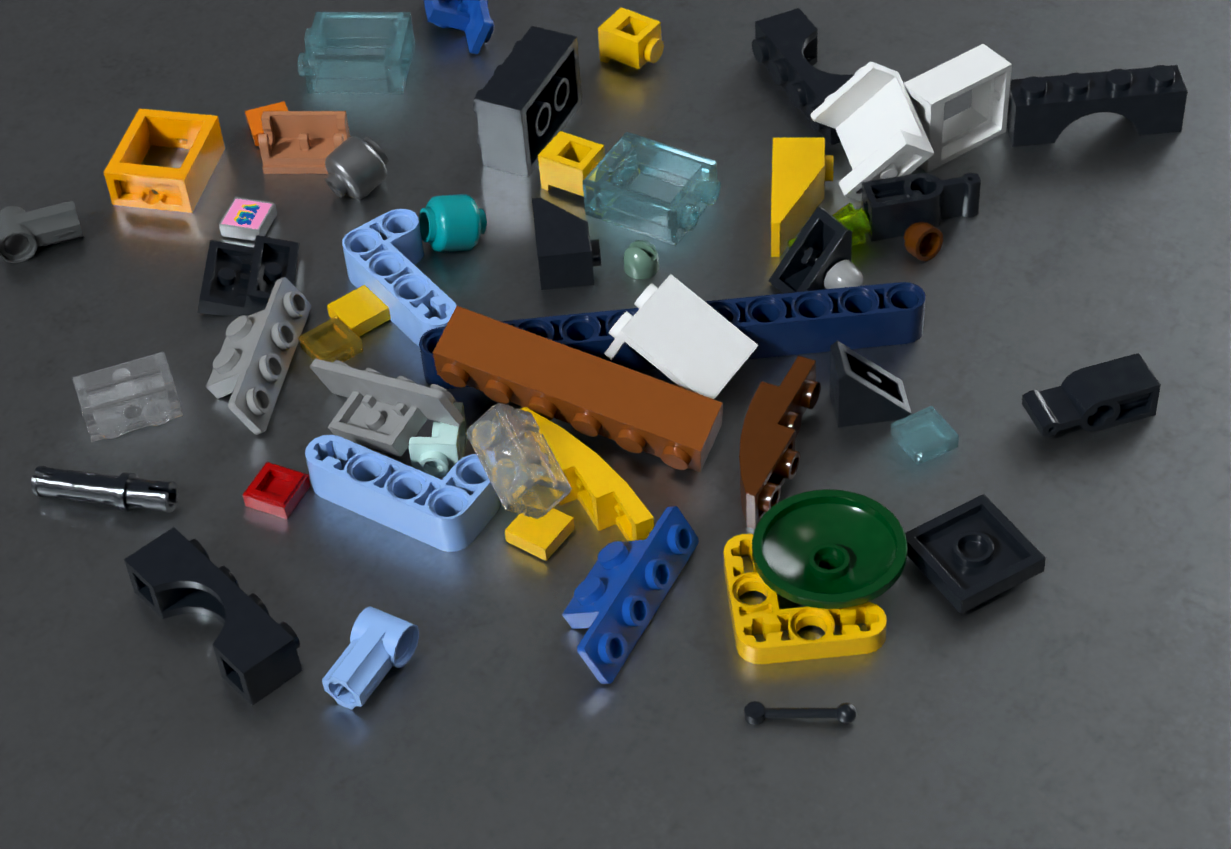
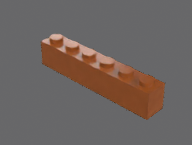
(578, 389)

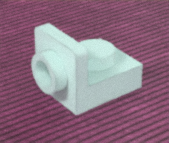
(443, 450)

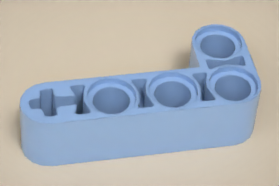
(384, 260)
(429, 509)

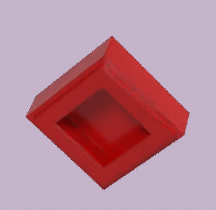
(276, 490)

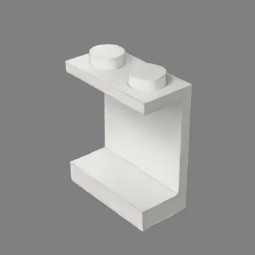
(875, 127)
(683, 338)

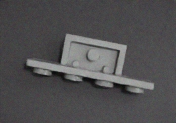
(259, 355)
(383, 409)

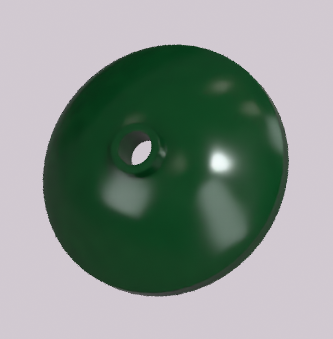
(829, 549)

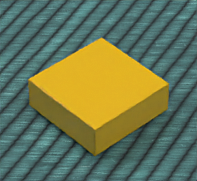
(360, 310)
(540, 535)

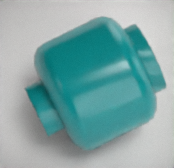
(452, 223)

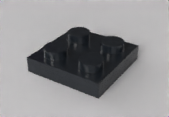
(973, 553)

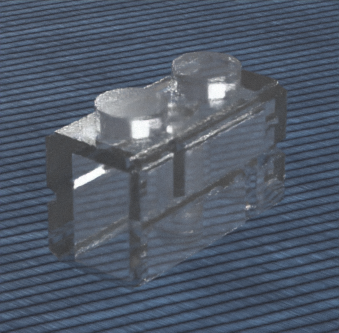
(128, 397)
(518, 461)

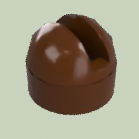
(923, 240)

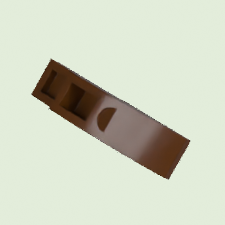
(769, 438)

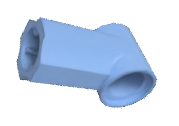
(374, 647)

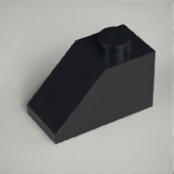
(563, 247)

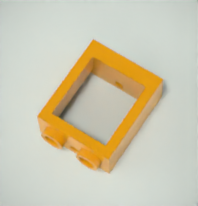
(177, 188)

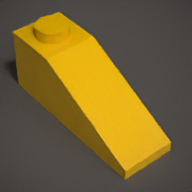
(797, 186)

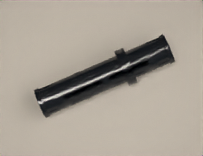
(122, 490)

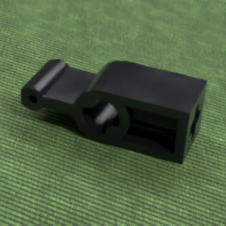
(916, 198)
(1096, 397)

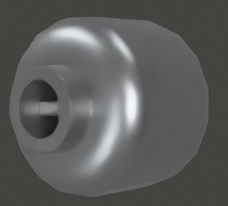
(356, 167)

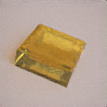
(331, 341)

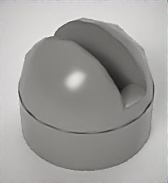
(843, 275)

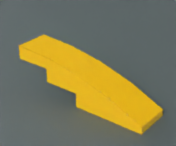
(595, 484)

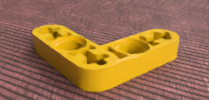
(770, 620)

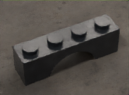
(789, 50)
(1046, 105)
(180, 579)

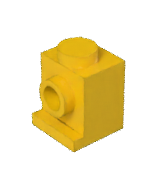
(630, 39)
(568, 162)

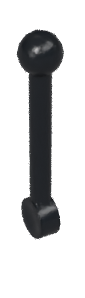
(756, 713)

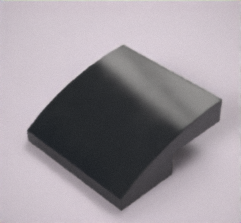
(243, 277)

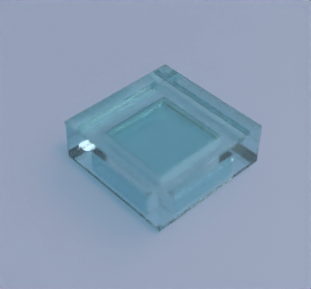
(924, 435)

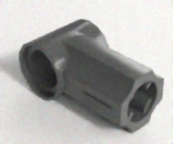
(27, 231)

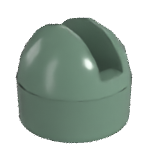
(641, 260)

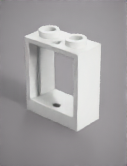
(986, 119)

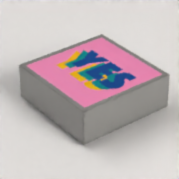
(247, 219)

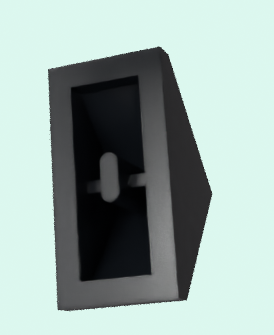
(813, 254)
(863, 390)

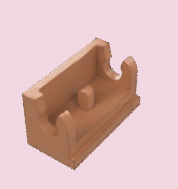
(300, 140)

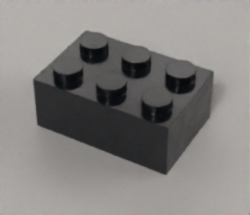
(528, 100)

